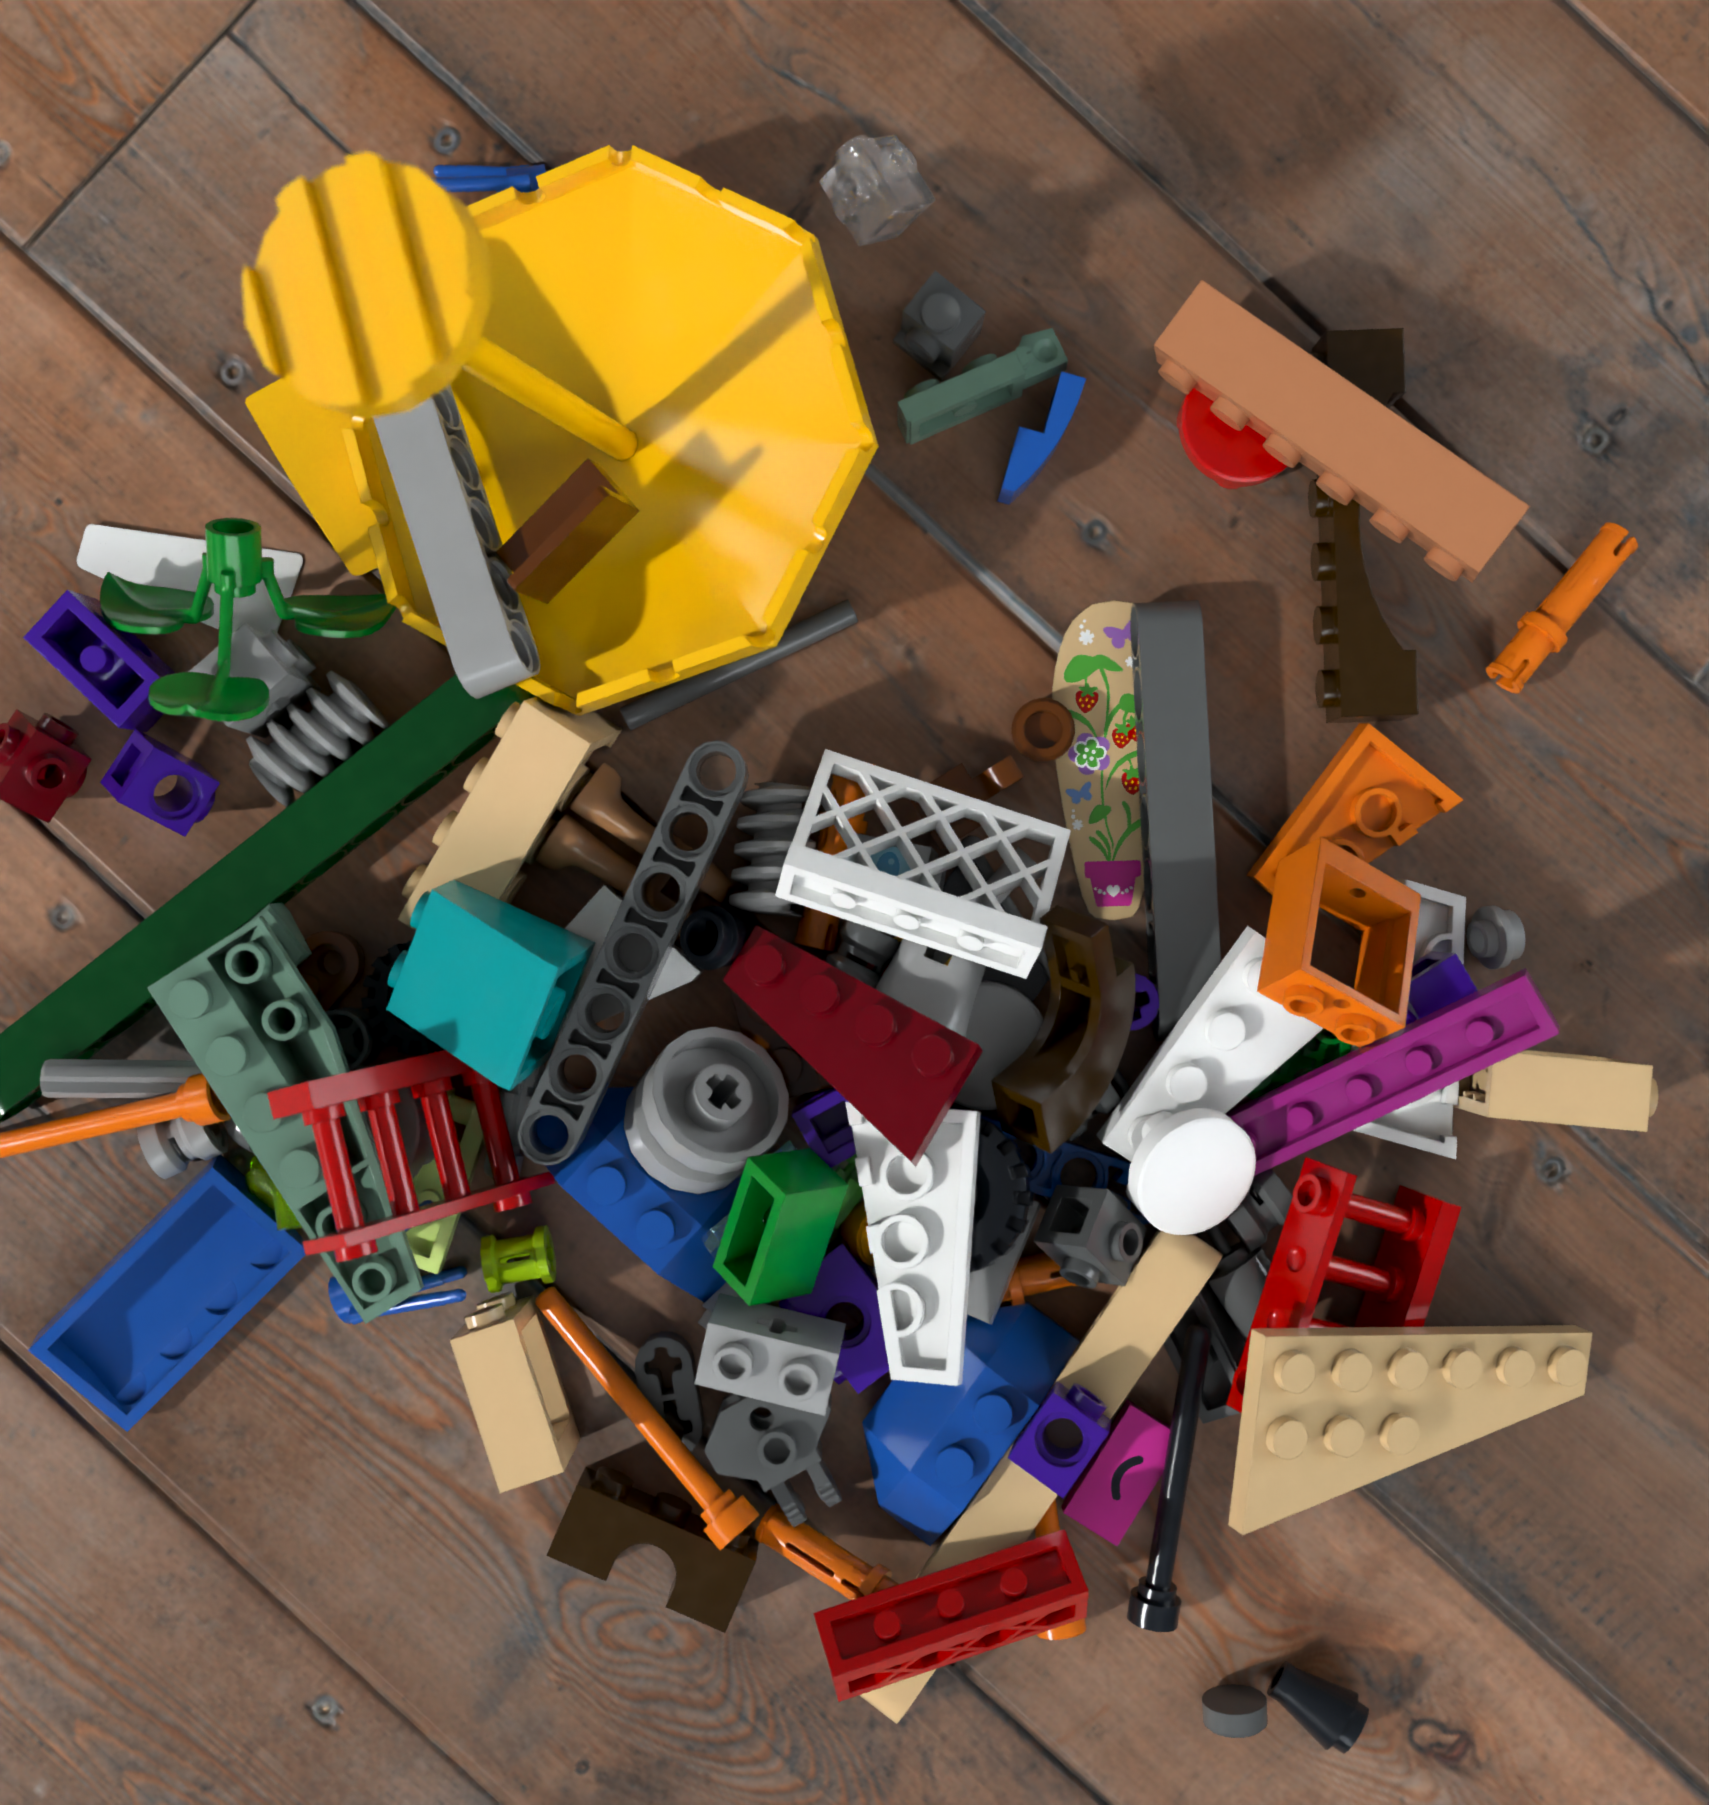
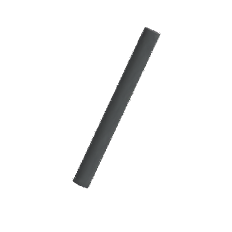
(689, 689)

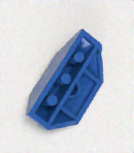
(643, 1213)
(941, 1441)

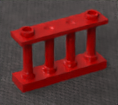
(377, 1092)
(1395, 1288)

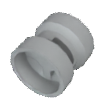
(176, 1142)

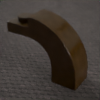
(1081, 1039)

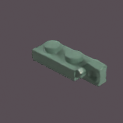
(980, 388)

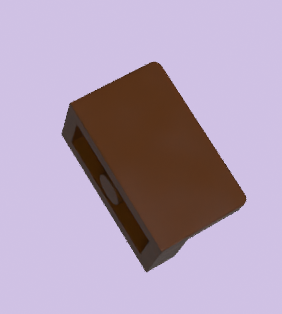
(566, 532)

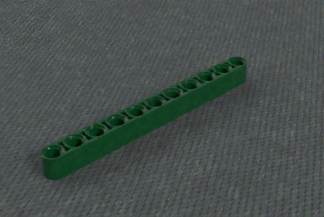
(260, 871)

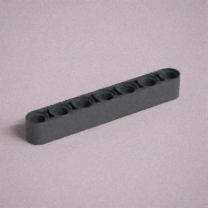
(1175, 803)
(610, 976)

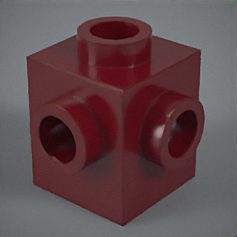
(39, 764)

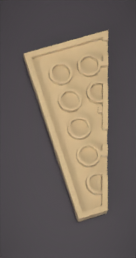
(1368, 1401)

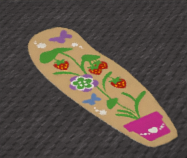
(1101, 765)

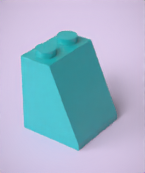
(487, 981)

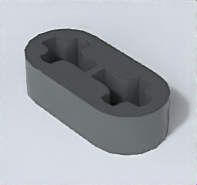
(683, 1378)

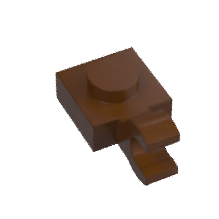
(981, 787)

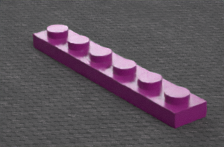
(1396, 1069)

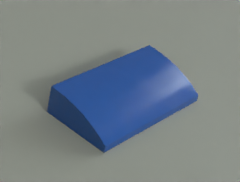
(169, 1295)

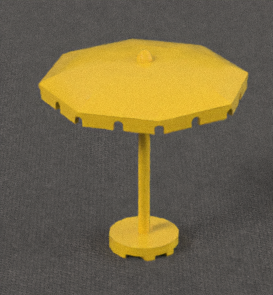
(576, 323)

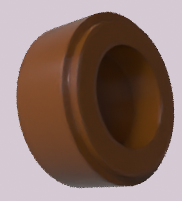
(1043, 730)

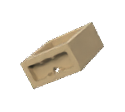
(1563, 1090)
(515, 1391)

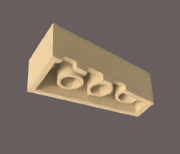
(512, 800)

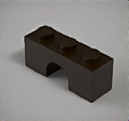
(612, 1516)

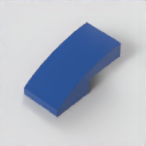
(1034, 448)

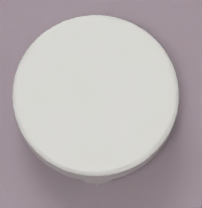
(1190, 1170)

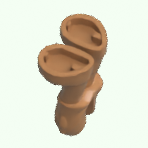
(604, 806)

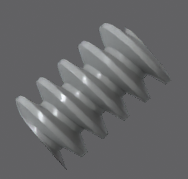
(314, 738)
(773, 828)

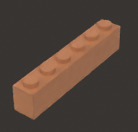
(1338, 433)

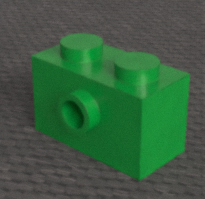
(779, 1225)

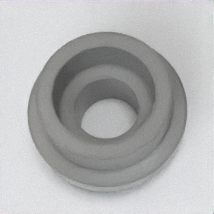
(1495, 937)

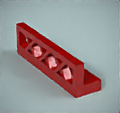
(952, 1614)

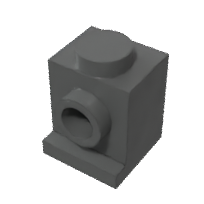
(939, 326)

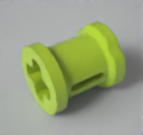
(496, 1254)

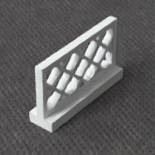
(922, 910)

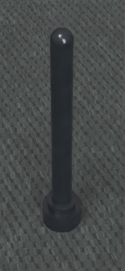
(1154, 1601)

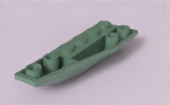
(263, 1030)

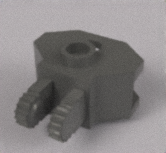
(772, 1450)

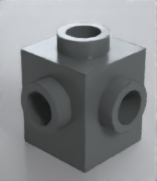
(1090, 1235)

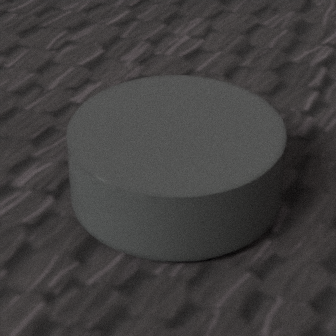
(1234, 1710)

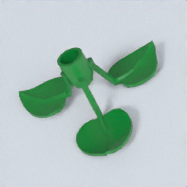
(234, 567)

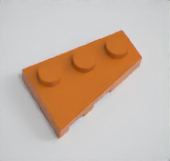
(1361, 802)

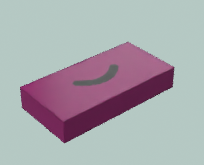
(1120, 1474)

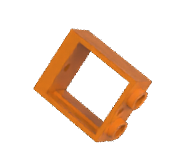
(1383, 912)

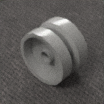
(705, 1110)

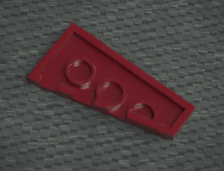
(870, 1047)

